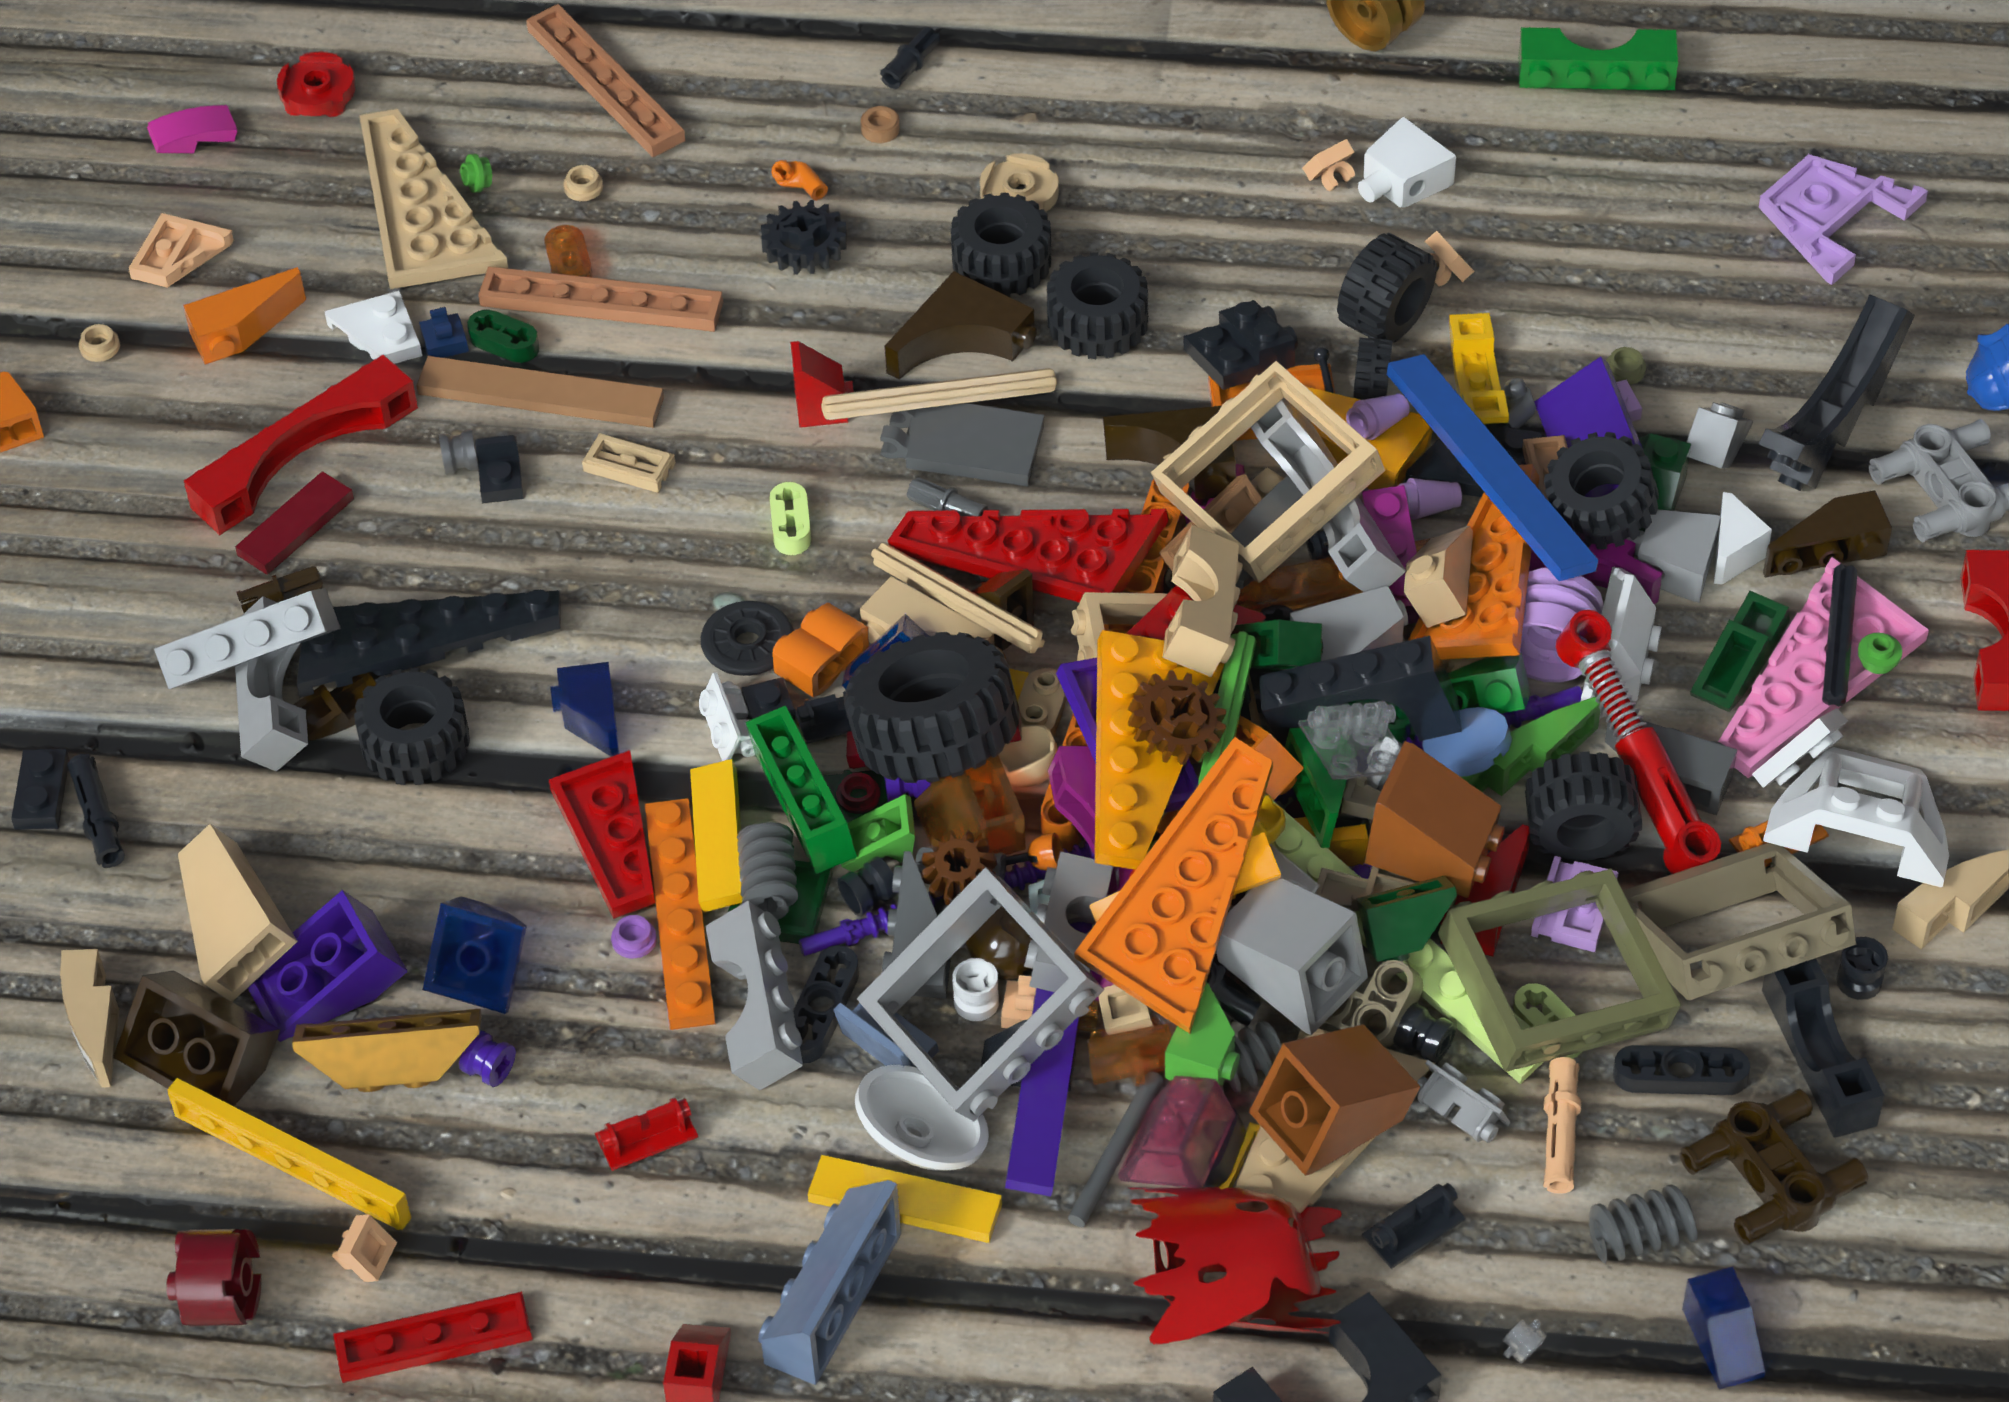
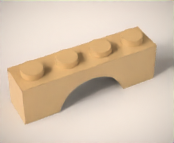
(1201, 628)

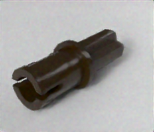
(283, 587)

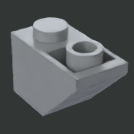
(1718, 434)

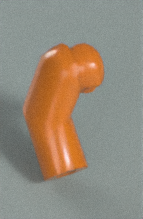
(799, 175)

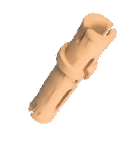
(1562, 1108)

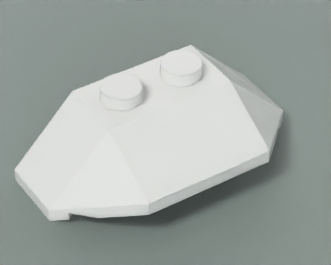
(1633, 632)

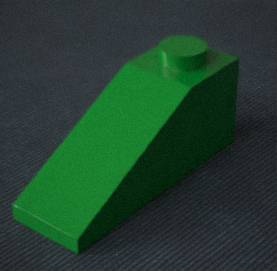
(1315, 788)

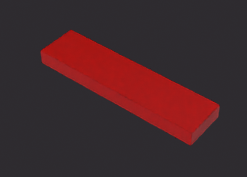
(432, 1337)

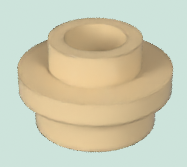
(583, 183)
(98, 343)

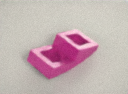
(182, 129)

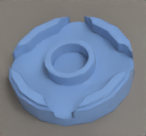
(1473, 749)

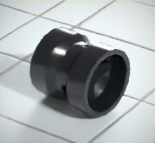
(867, 886)
(1862, 969)
(1425, 1033)

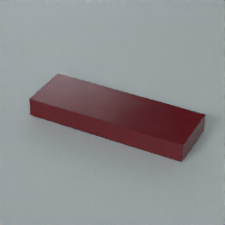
(294, 522)

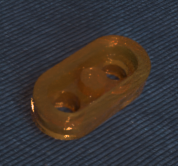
(567, 251)

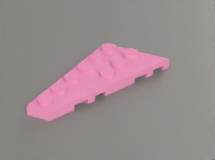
(1791, 687)

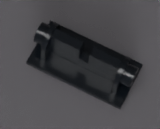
(822, 718)
(1415, 1225)

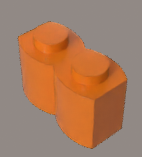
(819, 649)

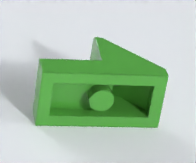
(882, 833)

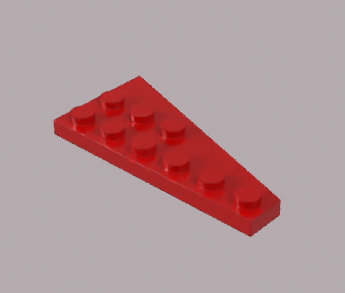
(1060, 547)

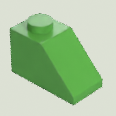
(1207, 1049)

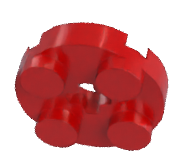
(303, 98)

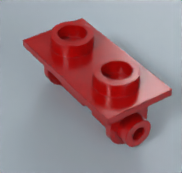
(646, 1134)

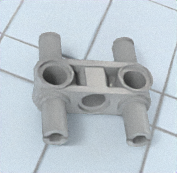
(1949, 477)

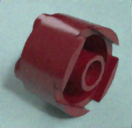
(215, 1277)

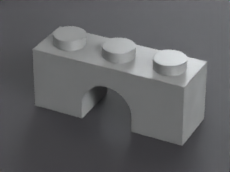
(1071, 890)

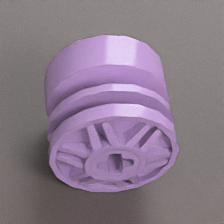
(1547, 612)

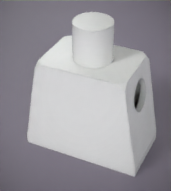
(1406, 166)

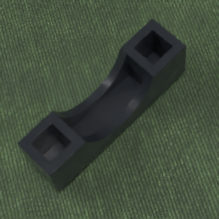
(1838, 1081)

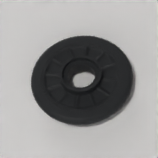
(726, 624)

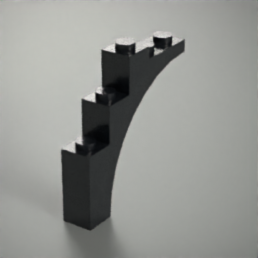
(1828, 417)

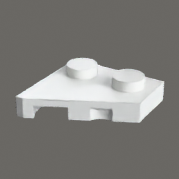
(378, 327)

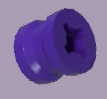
(488, 1059)

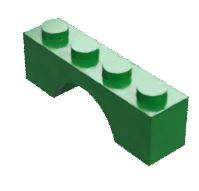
(1554, 61)

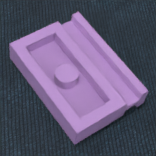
(1574, 926)

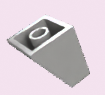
(1357, 622)
(1294, 951)

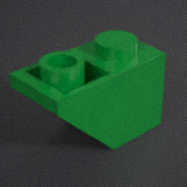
(1492, 684)

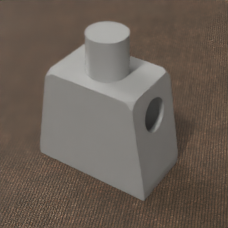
(1680, 549)

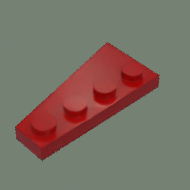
(608, 828)

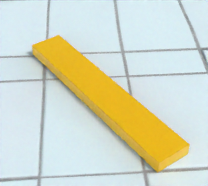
(289, 1154)

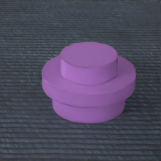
(633, 937)

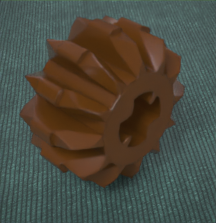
(949, 856)

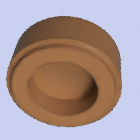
(880, 124)

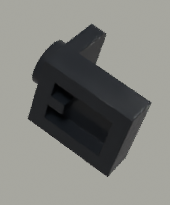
(499, 469)

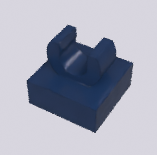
(443, 334)

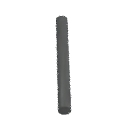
(1115, 1150)

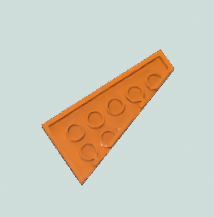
(1494, 592)
(1173, 908)

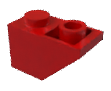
(696, 1363)

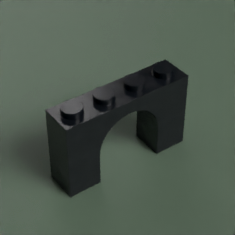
(1399, 673)
(1374, 1349)

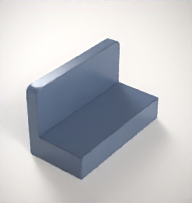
(869, 1035)

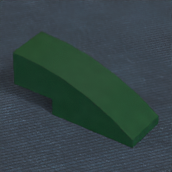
(1741, 651)

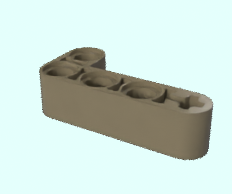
(1379, 1000)

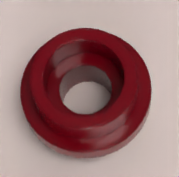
(858, 781)

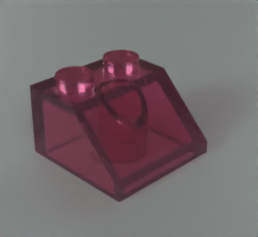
(1180, 1134)

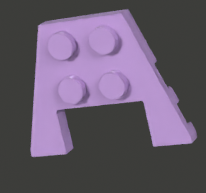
(1820, 199)

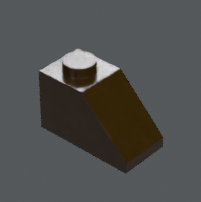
(1012, 593)

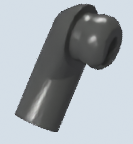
(1519, 402)

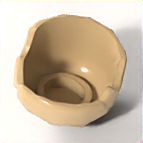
(1030, 758)

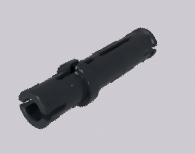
(99, 823)

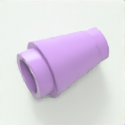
(1377, 415)
(1431, 496)

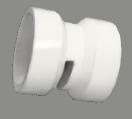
(975, 989)

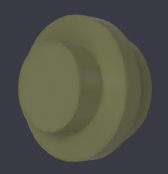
(1627, 364)

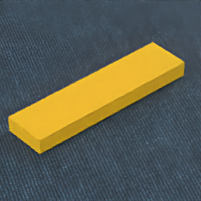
(715, 833)
(921, 1200)

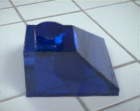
(475, 954)

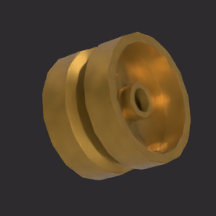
(1374, 22)

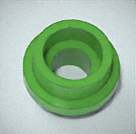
(476, 173)
(1879, 652)

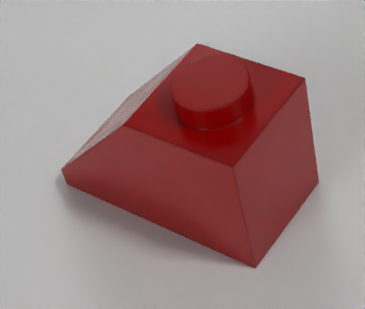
(814, 379)

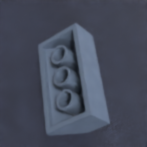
(832, 1282)

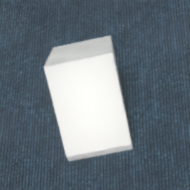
(1740, 540)

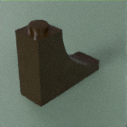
(961, 319)
(1157, 434)

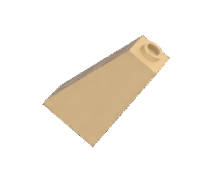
(230, 914)

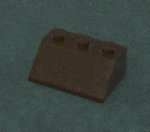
(195, 1037)

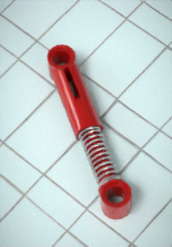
(1638, 746)

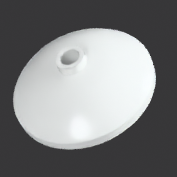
(916, 1122)

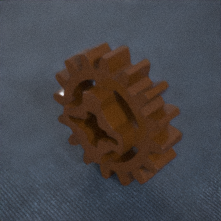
(1191, 733)

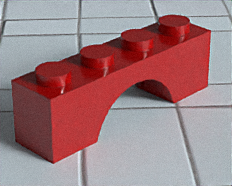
(1987, 594)

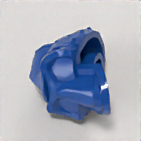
(1989, 371)

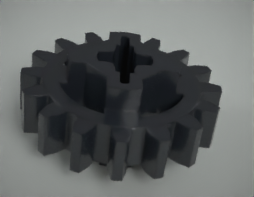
(803, 237)

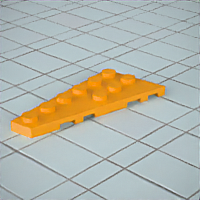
(1130, 782)

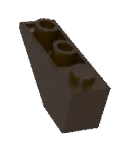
(1844, 528)

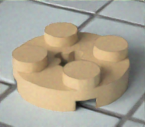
(1024, 169)

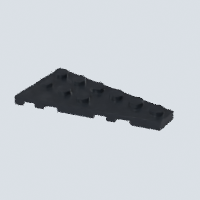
(419, 633)

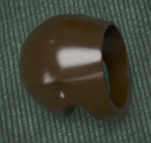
(1001, 944)

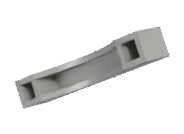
(1352, 533)

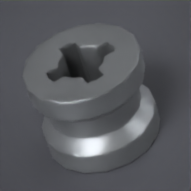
(458, 451)

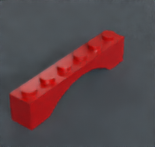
(365, 400)

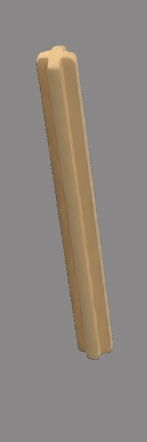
(938, 394)
(958, 598)

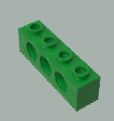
(801, 789)

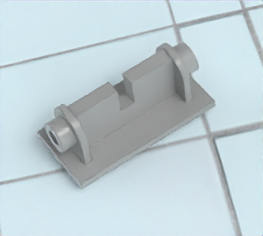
(1477, 1111)

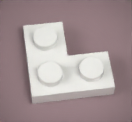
(1813, 740)

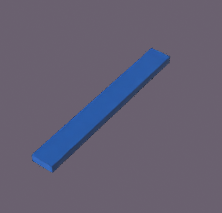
(1492, 468)

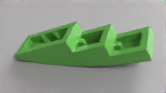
(1538, 742)

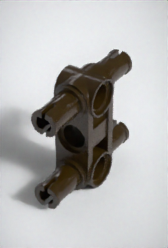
(1773, 1166)

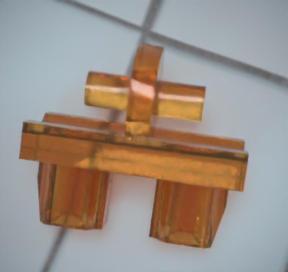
(1128, 1053)

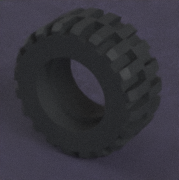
(932, 707)

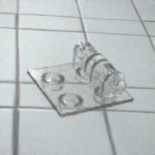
(1353, 739)

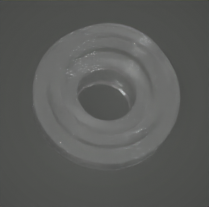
(1524, 1340)

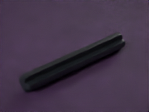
(1839, 635)

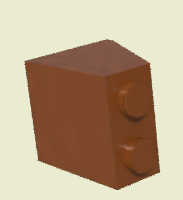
(1433, 824)
(1332, 1096)

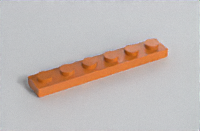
(679, 914)

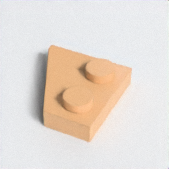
(176, 249)

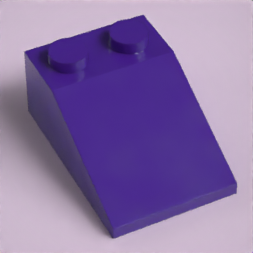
(332, 969)

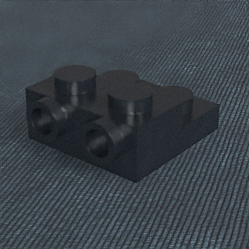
(1242, 344)

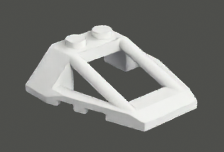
(1842, 808)

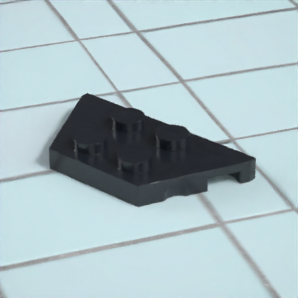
(1442, 465)

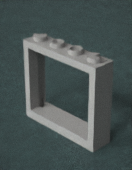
(934, 948)

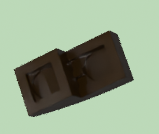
(333, 710)

